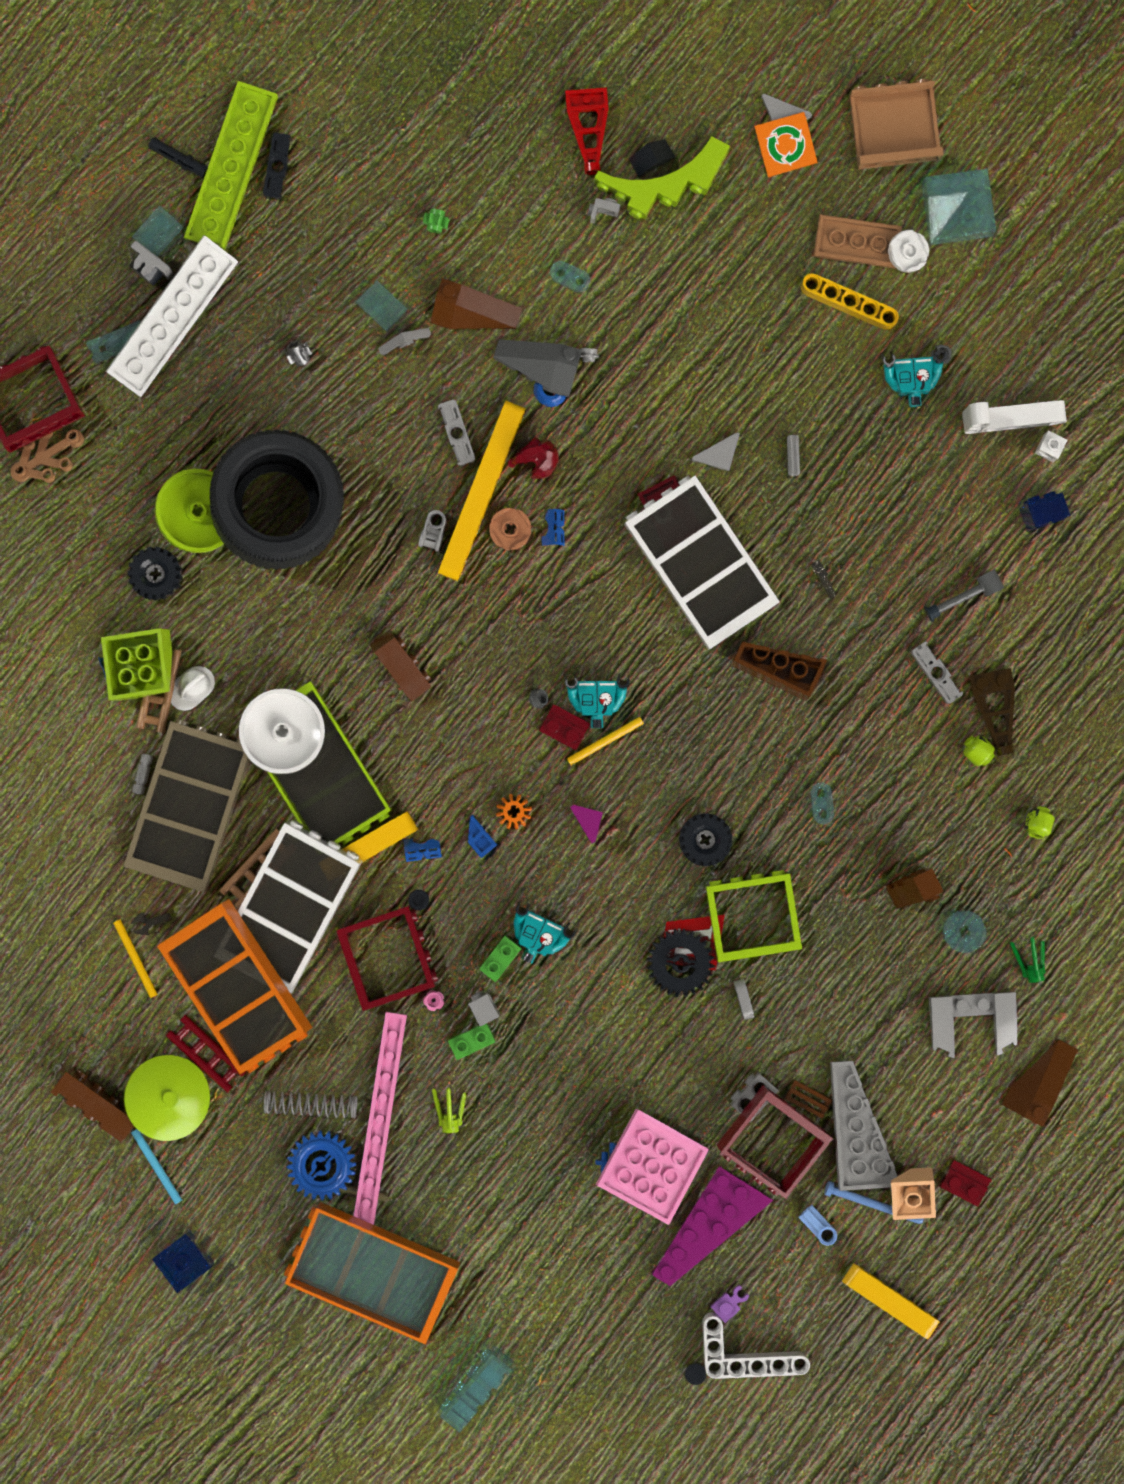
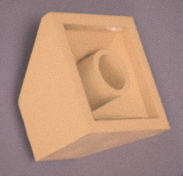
(913, 1194)

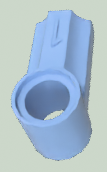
(817, 1224)

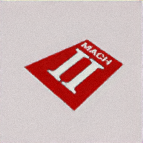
(699, 926)

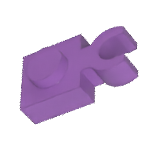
(727, 1305)

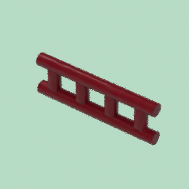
(193, 1052)

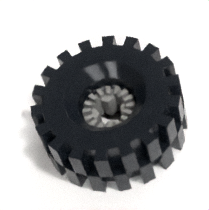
(147, 562)
(701, 853)

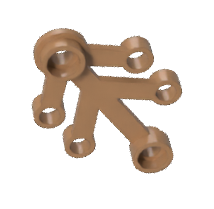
(43, 457)

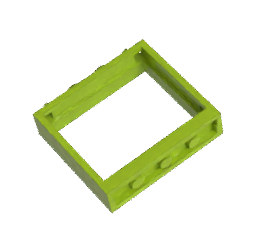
(738, 882)

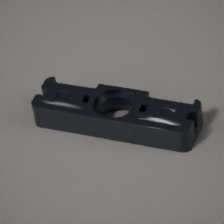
(278, 152)

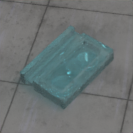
(157, 231)
(381, 306)

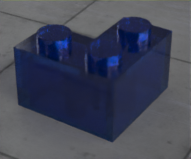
(1044, 511)

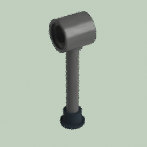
(987, 583)

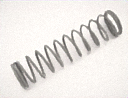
(352, 1103)

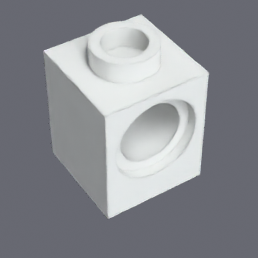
(1050, 446)

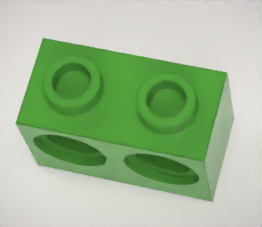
(500, 958)
(471, 1041)

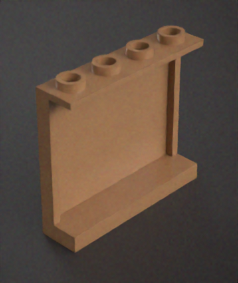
(895, 124)

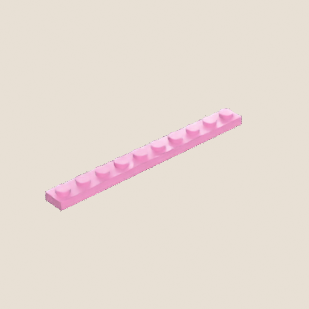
(380, 1116)

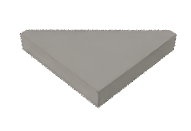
(780, 109)
(404, 339)
(720, 454)

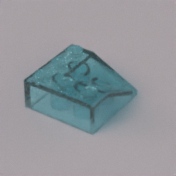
(958, 206)

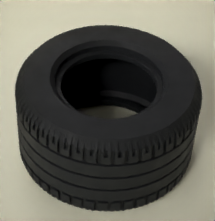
(286, 454)

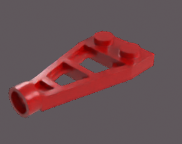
(588, 101)

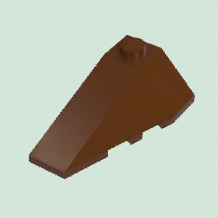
(1040, 1085)

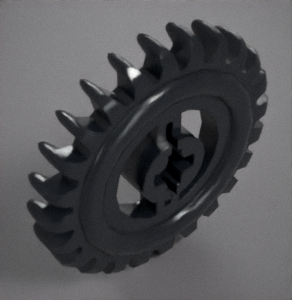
(701, 963)

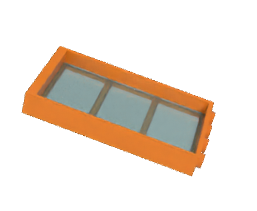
(371, 1272)

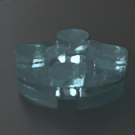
(975, 927)

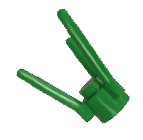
(1035, 971)

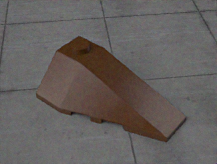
(467, 308)

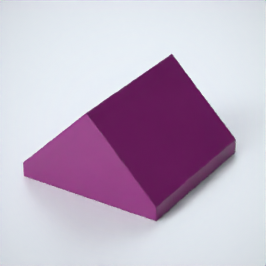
(589, 821)

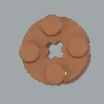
(511, 517)

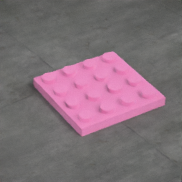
(652, 1166)

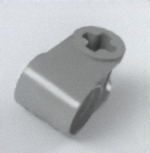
(433, 532)

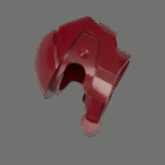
(542, 454)

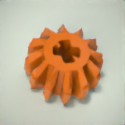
(507, 807)

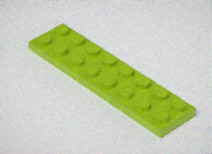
(231, 164)

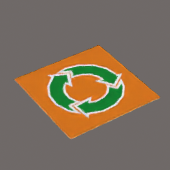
(786, 144)

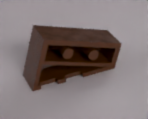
(401, 665)
(915, 888)

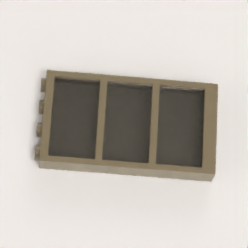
(188, 806)

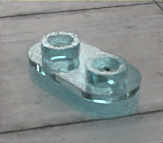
(571, 275)
(822, 803)

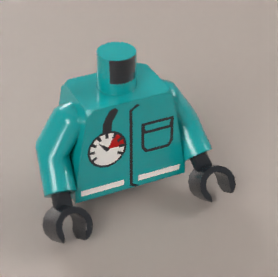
(913, 375)
(596, 697)
(539, 933)

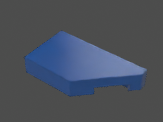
(479, 838)

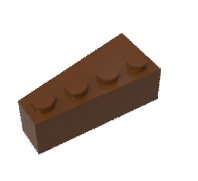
(94, 1102)

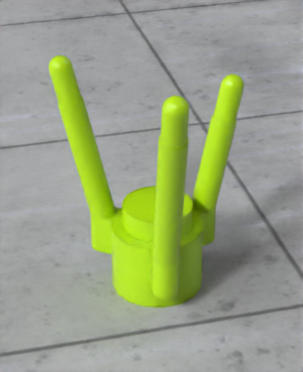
(449, 1123)

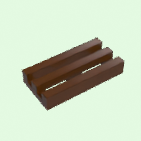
(824, 1108)

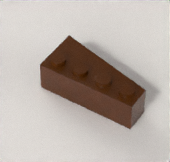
(782, 669)

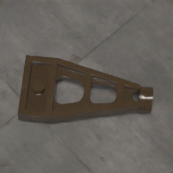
(990, 683)

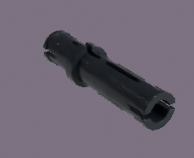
(186, 162)

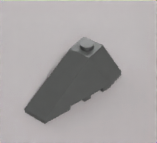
(546, 363)

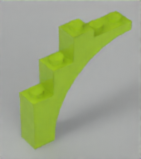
(669, 188)

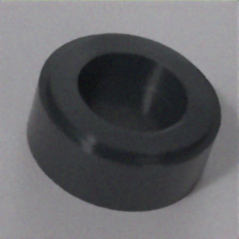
(418, 900)
(695, 1373)

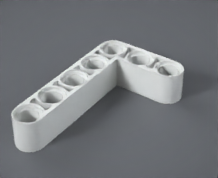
(981, 418)
(746, 1360)

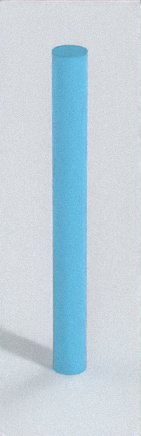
(156, 1166)

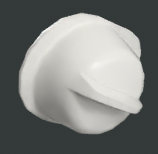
(192, 688)

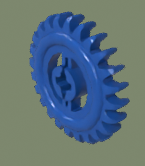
(335, 1150)

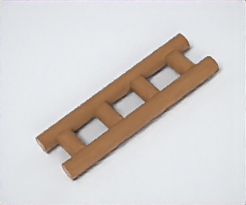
(164, 701)
(245, 870)

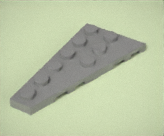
(859, 1144)

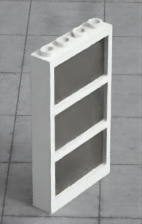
(701, 561)
(296, 897)

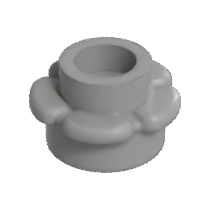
(589, 354)

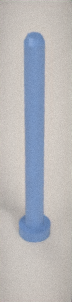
(831, 1189)

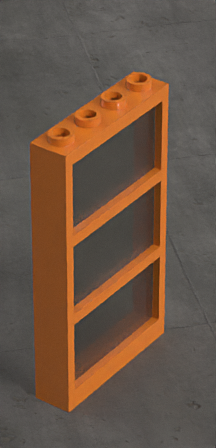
(235, 987)

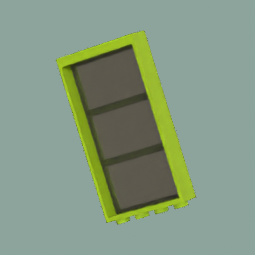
(335, 789)

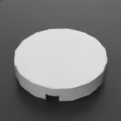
(908, 251)

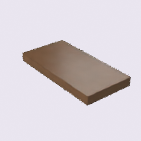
(854, 240)

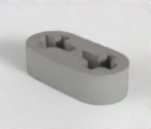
(743, 998)

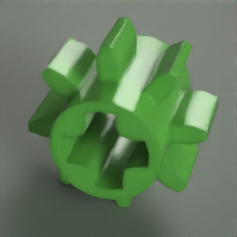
(435, 221)

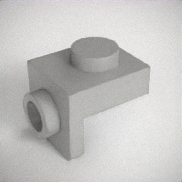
(606, 206)

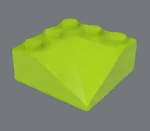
(137, 664)

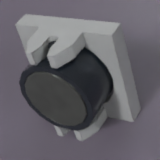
(149, 265)

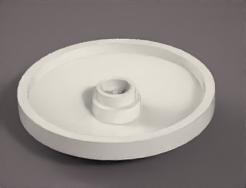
(281, 731)

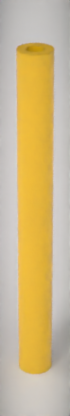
(605, 741)
(135, 958)

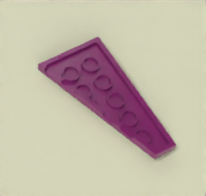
(717, 1214)

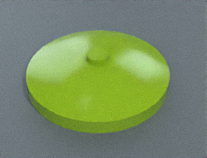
(185, 512)
(166, 1097)

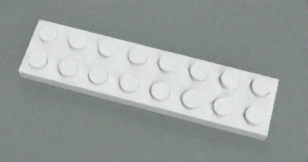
(172, 316)

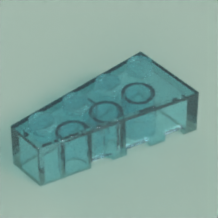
(476, 1388)

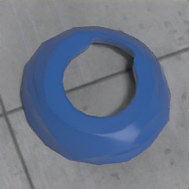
(550, 401)

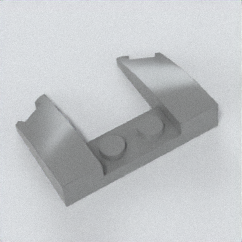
(999, 1004)

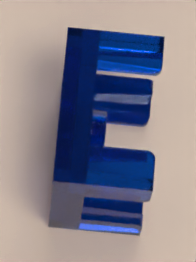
(182, 1262)

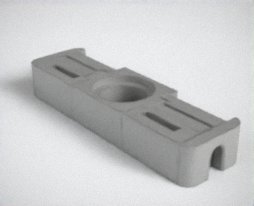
(453, 419)
(927, 662)

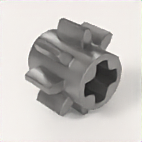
(298, 353)

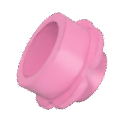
(432, 1006)

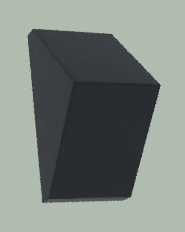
(651, 157)

